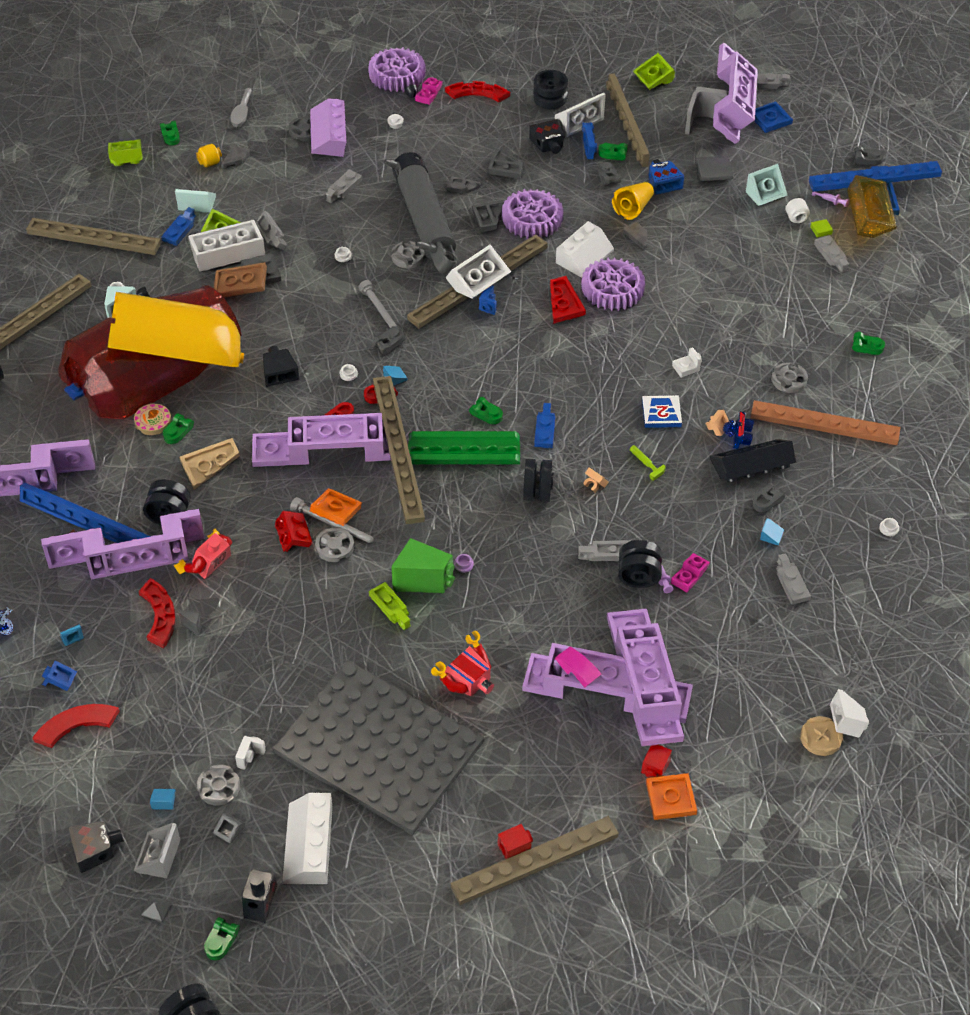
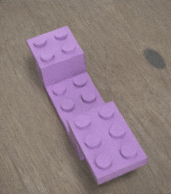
(738, 107)
(321, 433)
(45, 464)
(125, 556)
(650, 673)
(548, 678)

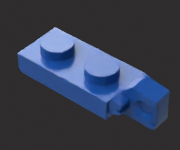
(589, 140)
(179, 227)
(545, 428)

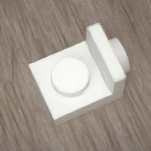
(688, 364)
(247, 749)

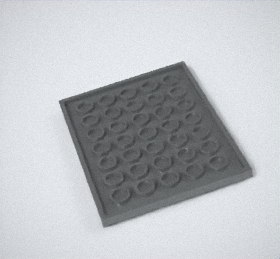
(379, 746)

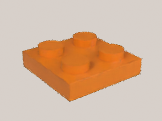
(335, 506)
(671, 796)

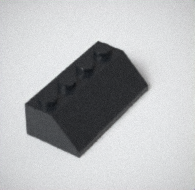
(754, 459)

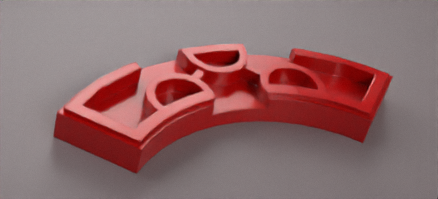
(478, 88)
(164, 612)
(77, 716)

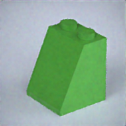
(422, 569)

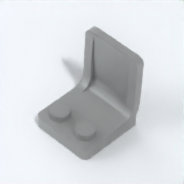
(703, 104)

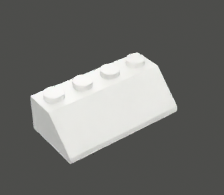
(226, 245)
(308, 840)

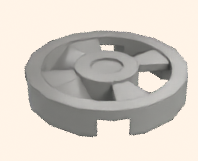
(404, 253)
(787, 376)
(334, 544)
(218, 785)

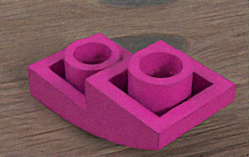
(429, 91)
(690, 572)
(579, 665)

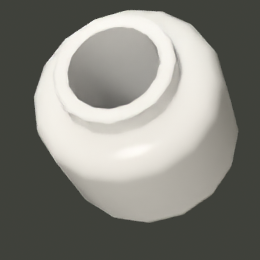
(797, 210)

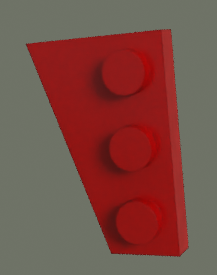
(564, 300)

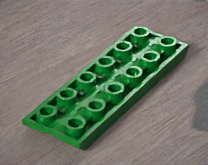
(464, 447)

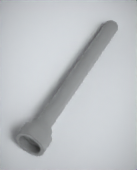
(367, 289)
(300, 507)

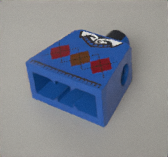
(665, 177)

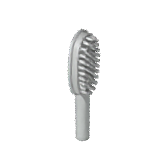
(240, 112)

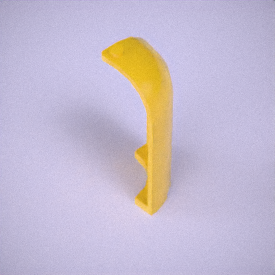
(174, 330)

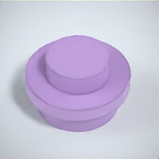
(463, 563)

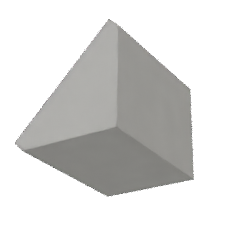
(158, 851)

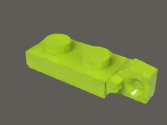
(390, 605)

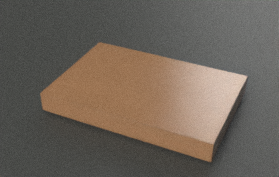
(241, 280)

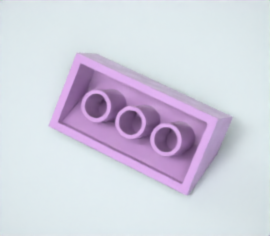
(328, 128)

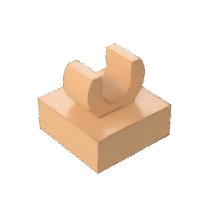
(717, 422)
(595, 478)

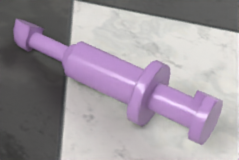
(836, 199)
(665, 580)

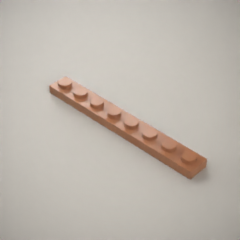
(825, 422)

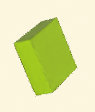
(821, 228)

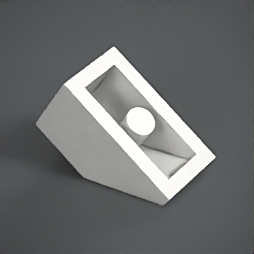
(848, 715)

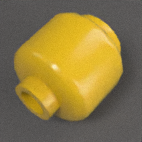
(208, 155)

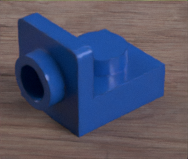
(487, 301)
(59, 675)

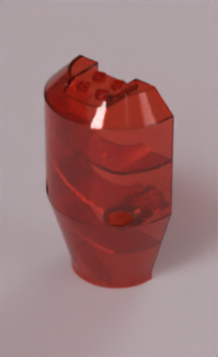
(125, 380)

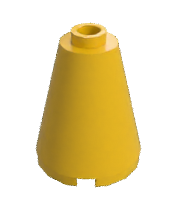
(632, 199)

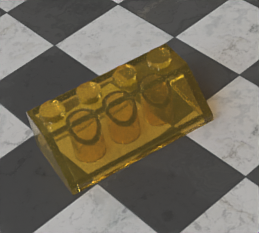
(871, 207)

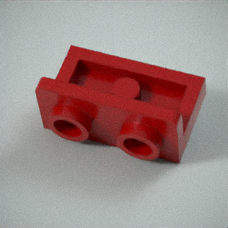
(292, 530)

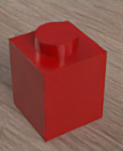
(656, 761)
(514, 841)

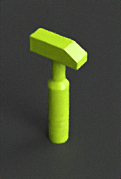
(657, 472)

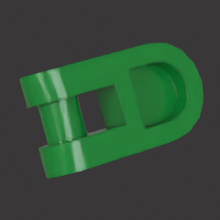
(172, 136)
(613, 151)
(867, 344)
(492, 413)
(173, 433)
(216, 945)

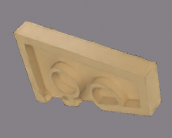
(208, 461)

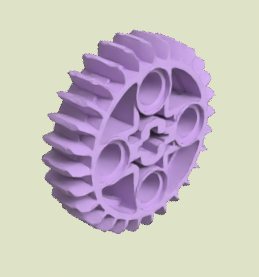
(396, 69)
(532, 213)
(613, 284)

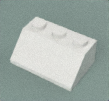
(586, 111)
(583, 248)
(478, 272)

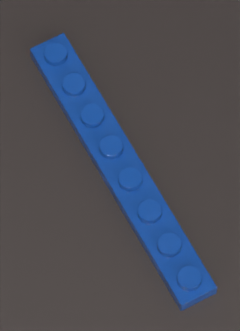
(888, 174)
(77, 515)

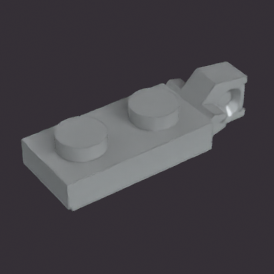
(772, 81)
(343, 186)
(270, 231)
(832, 252)
(601, 550)
(791, 580)

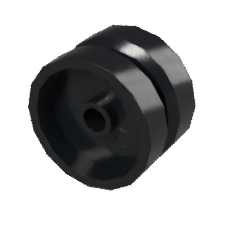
(550, 89)
(538, 480)
(165, 498)
(640, 564)
(189, 1001)

